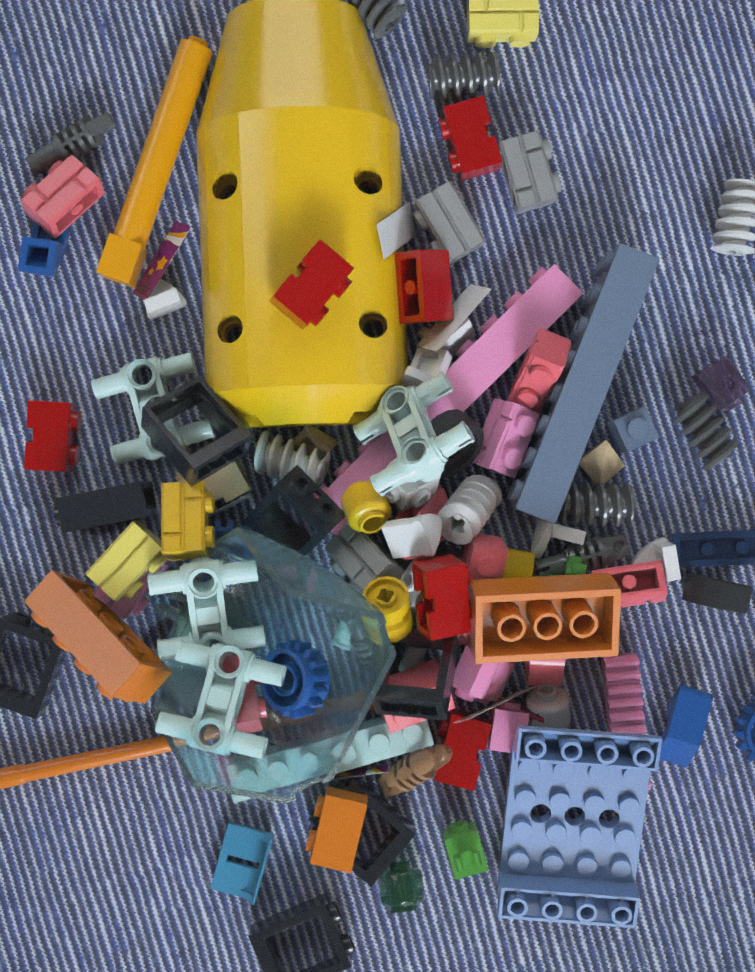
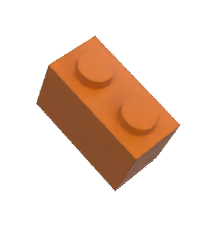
(338, 829)

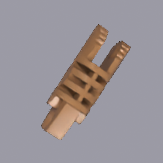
(414, 769)

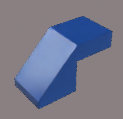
(41, 252)
(685, 725)

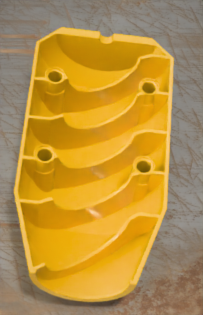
(297, 133)

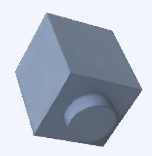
(633, 429)

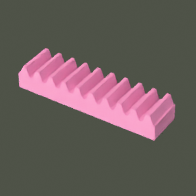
(623, 694)

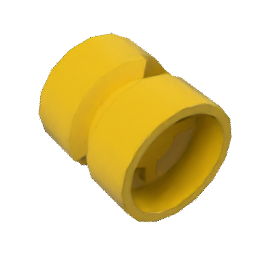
(392, 599)

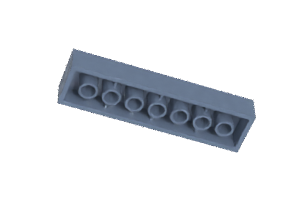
(584, 382)

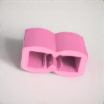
(480, 681)

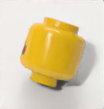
(365, 507)

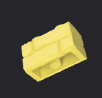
(502, 22)
(127, 562)

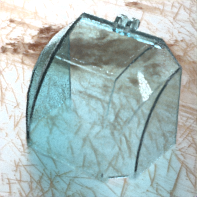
(292, 602)

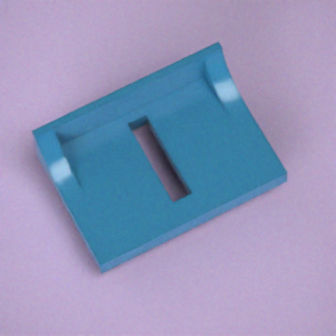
(236, 877)

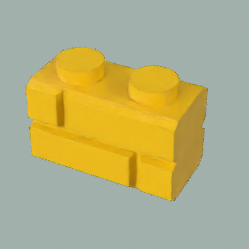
(185, 521)

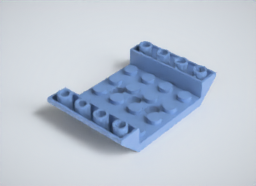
(581, 865)

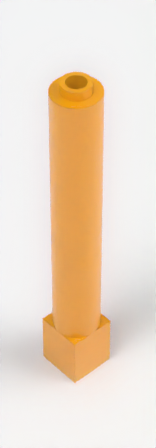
(126, 248)

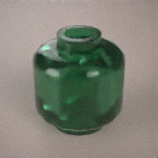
(401, 887)

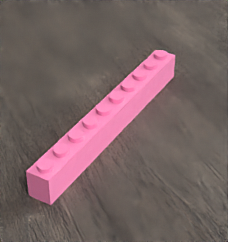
(475, 368)

